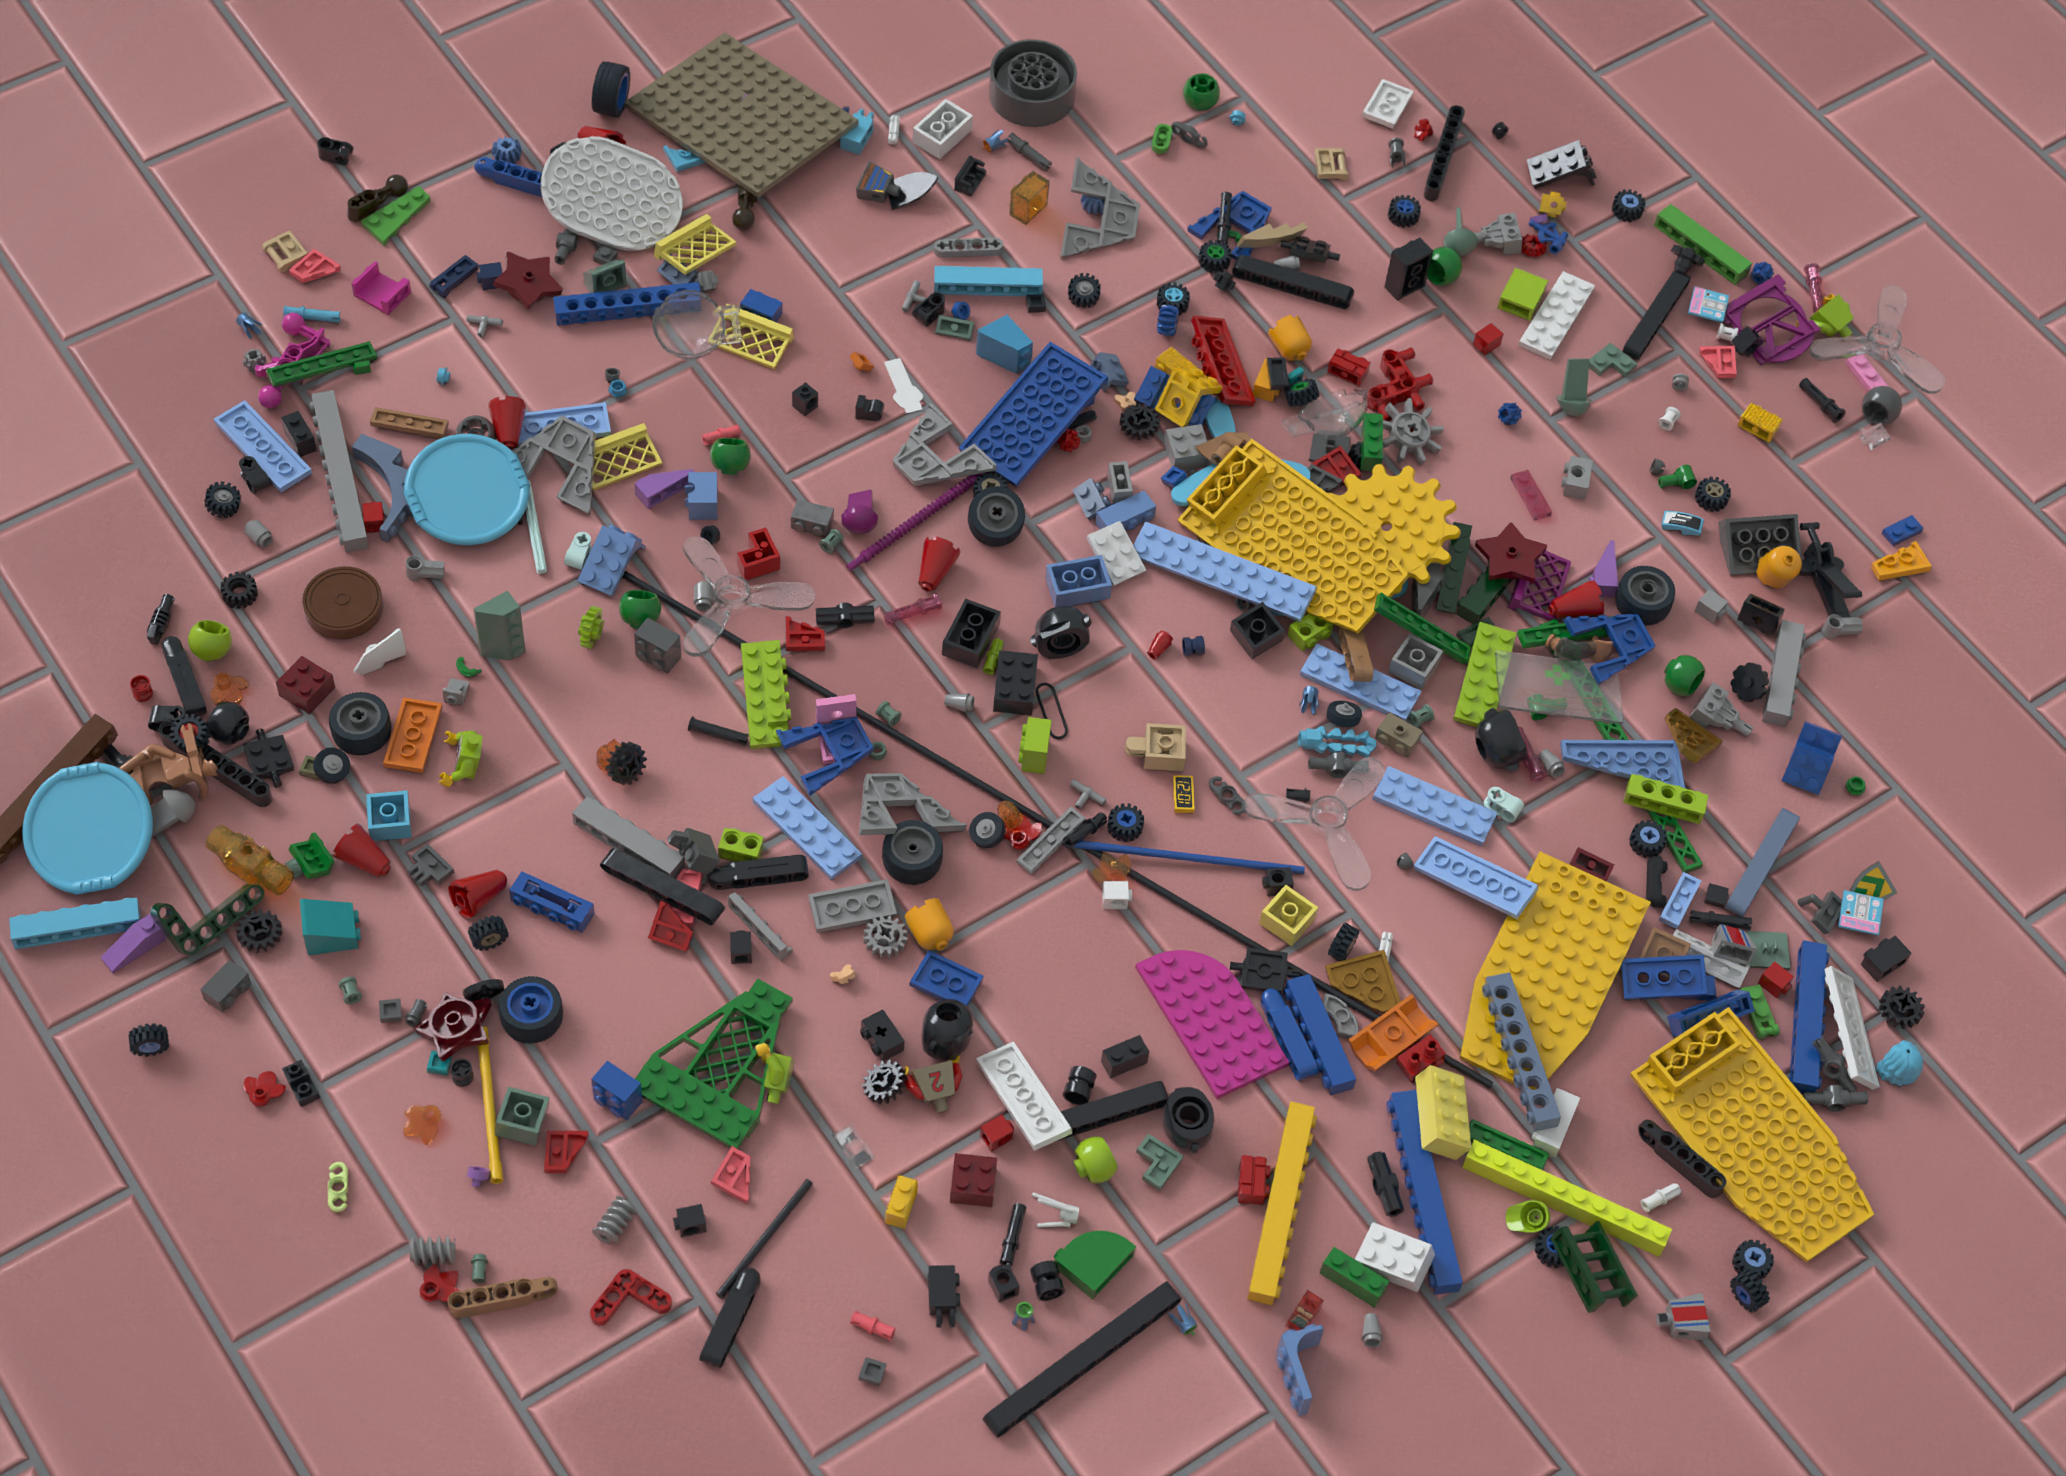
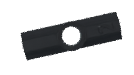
(845, 615)
(1385, 1184)

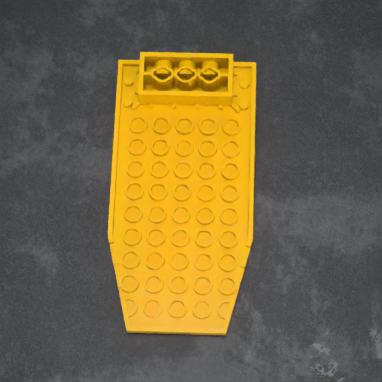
(1289, 524)
(1561, 963)
(1756, 1131)

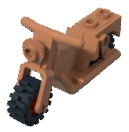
(166, 766)

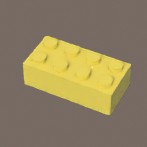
(1443, 1112)

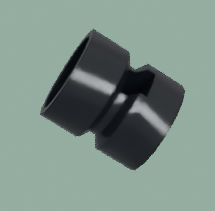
(1079, 1086)
(1046, 1278)

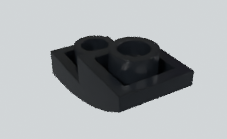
(300, 1083)

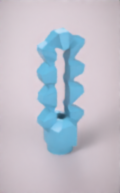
(1312, 740)

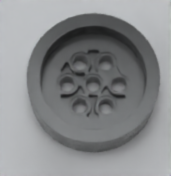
(1032, 83)

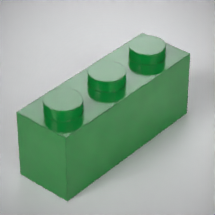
(1371, 441)
(1354, 1277)

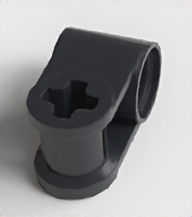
(333, 150)
(930, 308)
(253, 474)
(161, 714)

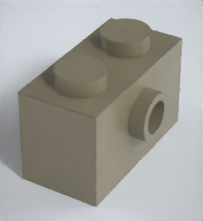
(1398, 735)

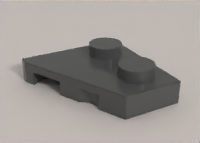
(1323, 479)

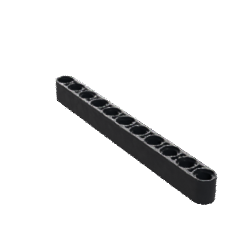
(1081, 1359)

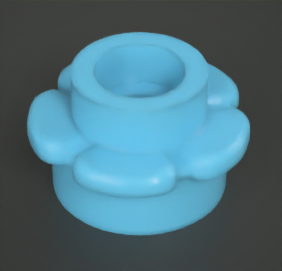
(1237, 117)
(443, 375)

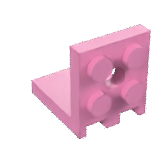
(833, 709)

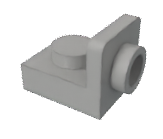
(456, 691)

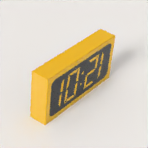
(1183, 794)

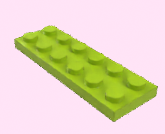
(1480, 684)

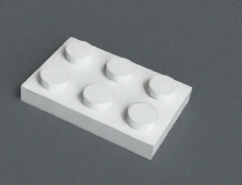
(1387, 103)
(1117, 552)

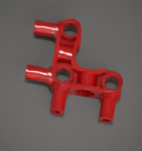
(1401, 385)

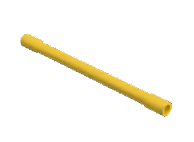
(495, 1164)

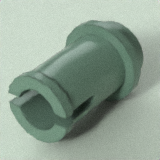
(479, 1268)

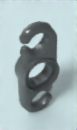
(1192, 131)
(1219, 790)

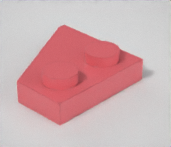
(314, 266)

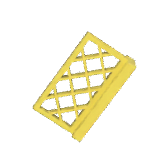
(686, 237)
(760, 325)
(615, 442)

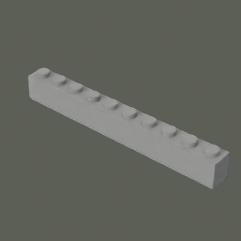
(339, 471)

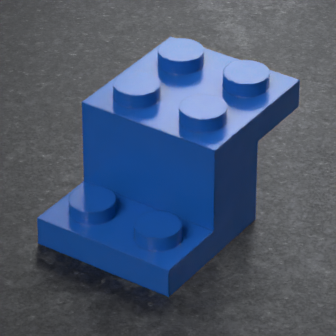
(1812, 757)

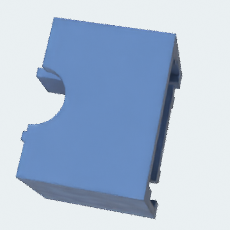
(701, 495)

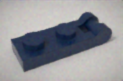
(454, 275)

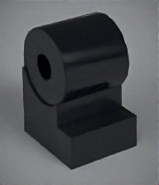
(868, 409)

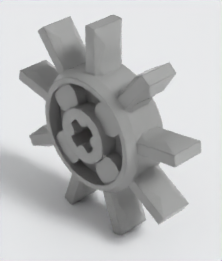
(1410, 432)

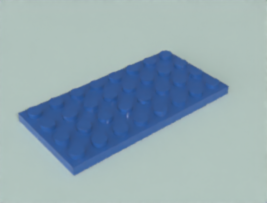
(1035, 412)

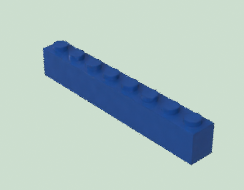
(1808, 1016)

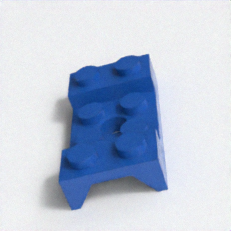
(1153, 387)

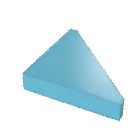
(682, 159)

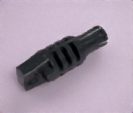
(160, 619)

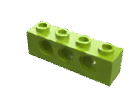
(1656, 801)

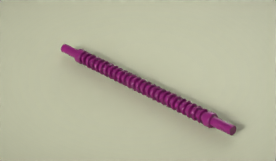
(866, 555)

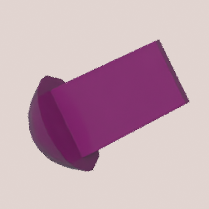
(859, 515)

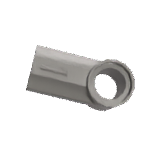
(418, 568)
(1841, 626)

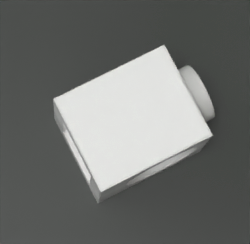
(1116, 894)

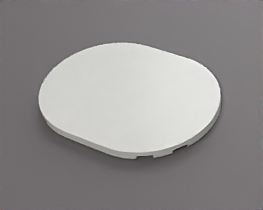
(611, 193)

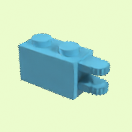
(857, 138)

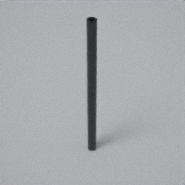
(764, 1238)

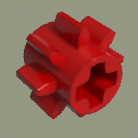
(1069, 440)

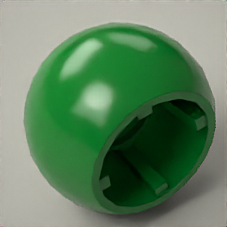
(1201, 92)
(1444, 266)
(730, 455)
(638, 606)
(1684, 675)

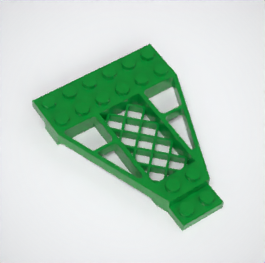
(694, 1100)

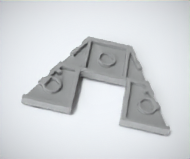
(1118, 215)
(572, 444)
(923, 466)
(897, 790)

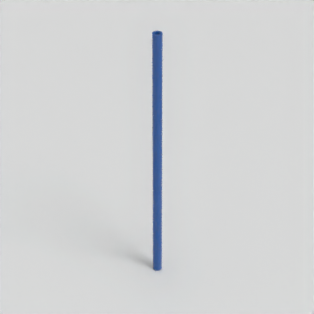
(1185, 856)

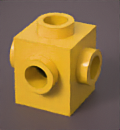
(1546, 200)

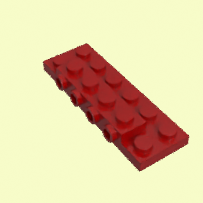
(1221, 360)

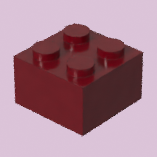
(305, 685)
(973, 1180)

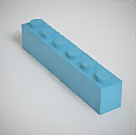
(988, 281)
(74, 923)

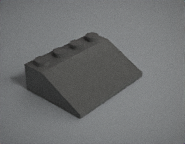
(1752, 537)

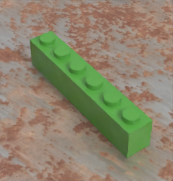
(1714, 251)

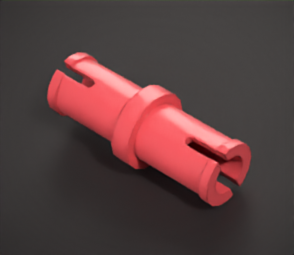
(729, 432)
(872, 1325)

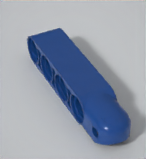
(510, 175)
(1288, 1035)

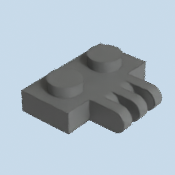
(429, 866)

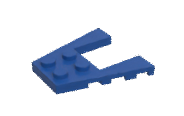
(1245, 213)
(1628, 638)
(844, 740)

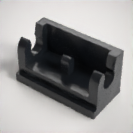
(969, 176)

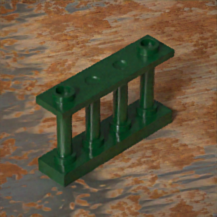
(1580, 1273)

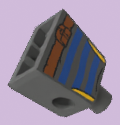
(876, 184)

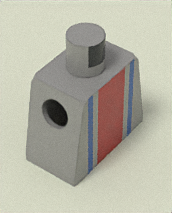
(1732, 944)
(1686, 1318)

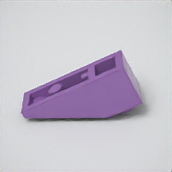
(660, 486)
(1606, 572)
(133, 943)

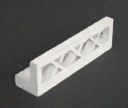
(1721, 968)

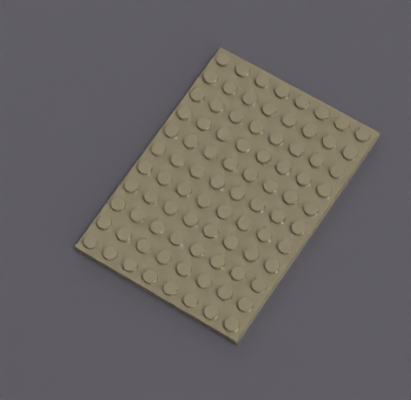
(746, 139)

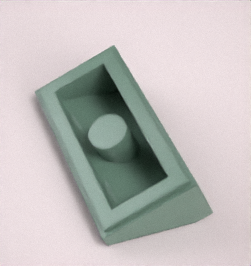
(955, 327)

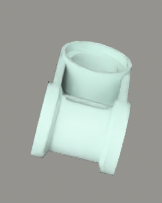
(578, 551)
(1505, 804)

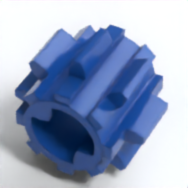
(1762, 272)
(1509, 413)

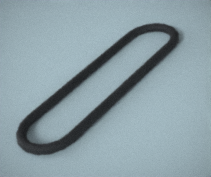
(1058, 705)

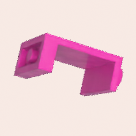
(379, 289)

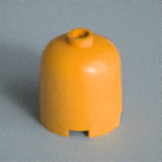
(1291, 338)
(1779, 566)
(930, 925)

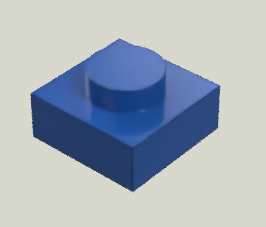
(1173, 476)

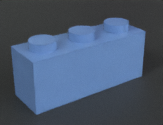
(1129, 511)

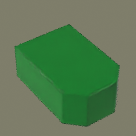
(361, 367)

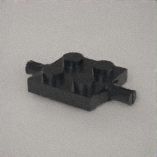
(1310, 249)
(268, 757)
(1264, 970)

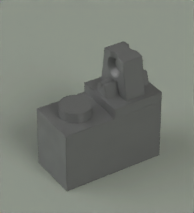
(696, 849)

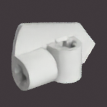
(377, 654)

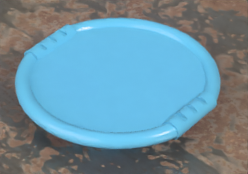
(466, 489)
(87, 828)

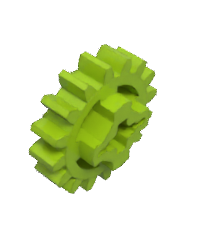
(591, 627)

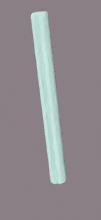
(535, 535)

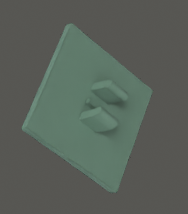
(1770, 948)

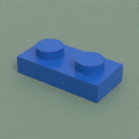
(1902, 530)

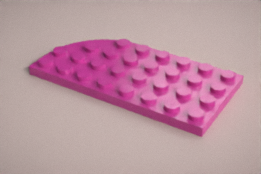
(1212, 1019)

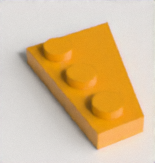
(1903, 563)

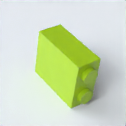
(1522, 294)

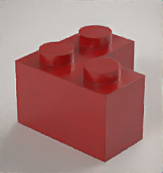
(760, 557)

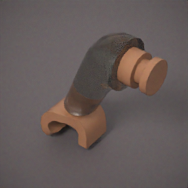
(1577, 650)

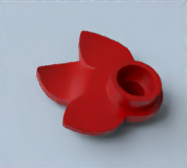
(1024, 832)
(263, 1088)
(441, 1283)

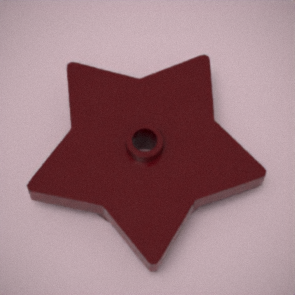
(527, 279)
(1511, 554)
(455, 1024)

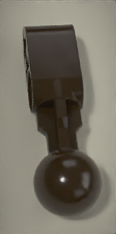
(367, 201)
(743, 217)

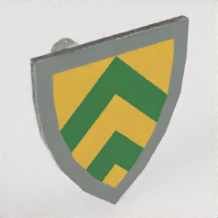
(1874, 882)

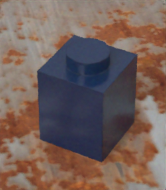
(488, 274)

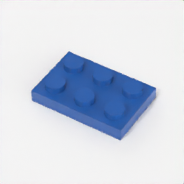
(945, 979)

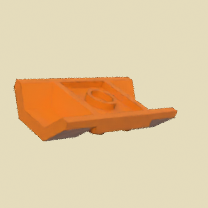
(1391, 1034)

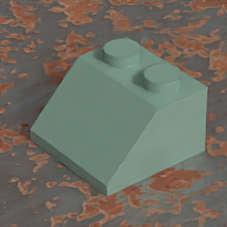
(606, 277)

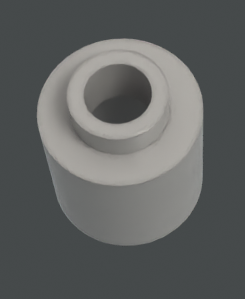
(258, 533)
(703, 595)

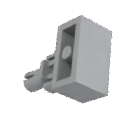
(1502, 234)
(1718, 711)

